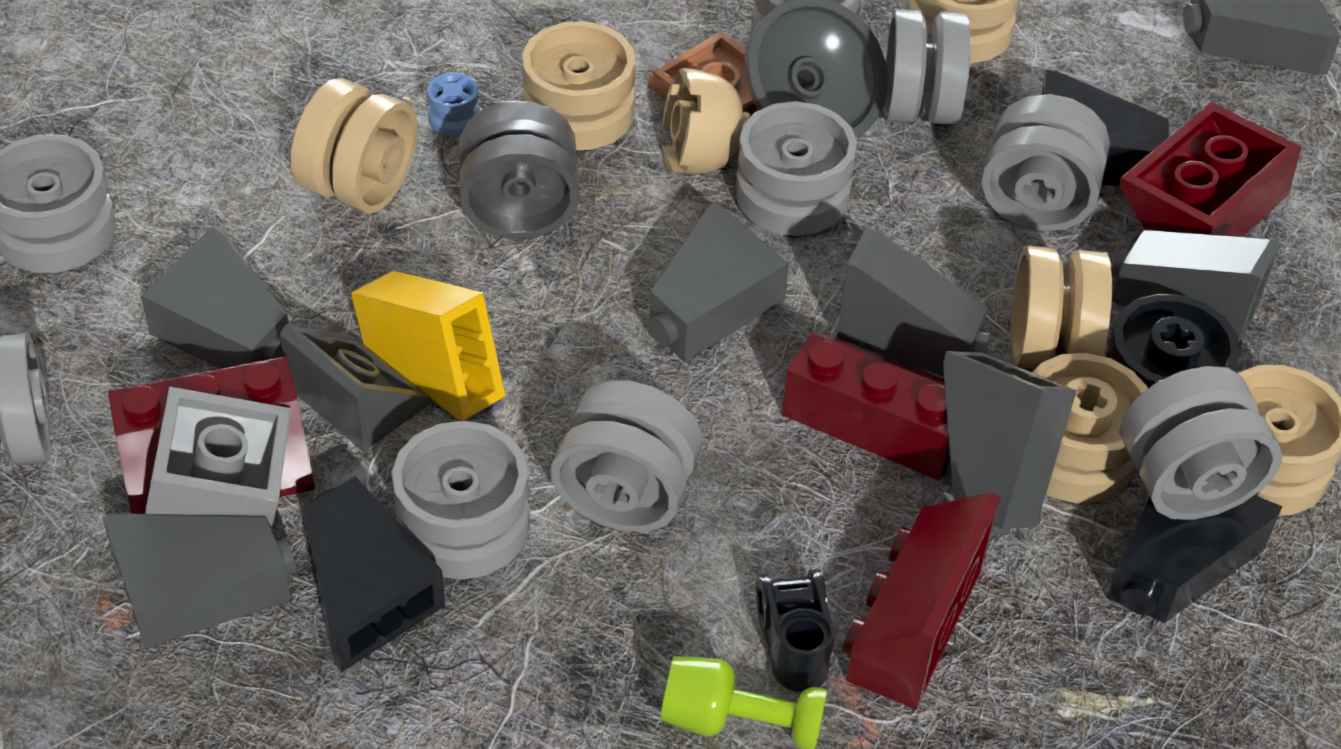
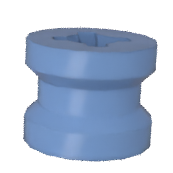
(451, 103)

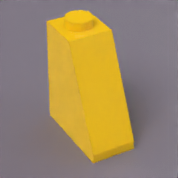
(433, 338)

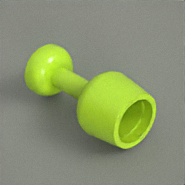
(703, 695)

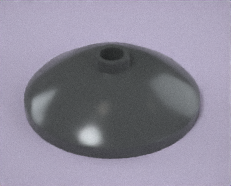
(828, 50)

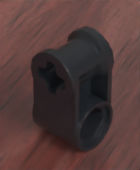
(796, 628)

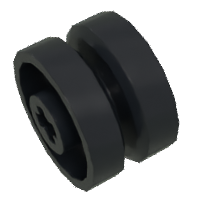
(1171, 335)

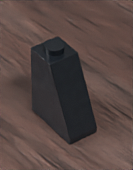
(1130, 128)
(1180, 560)
(367, 572)

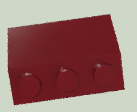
(1212, 176)
(870, 402)
(141, 408)
(920, 598)

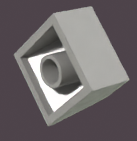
(218, 457)

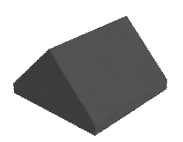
(349, 384)

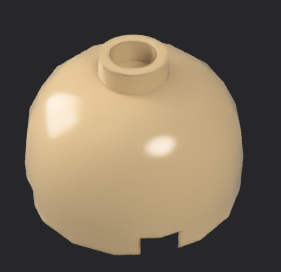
(703, 122)

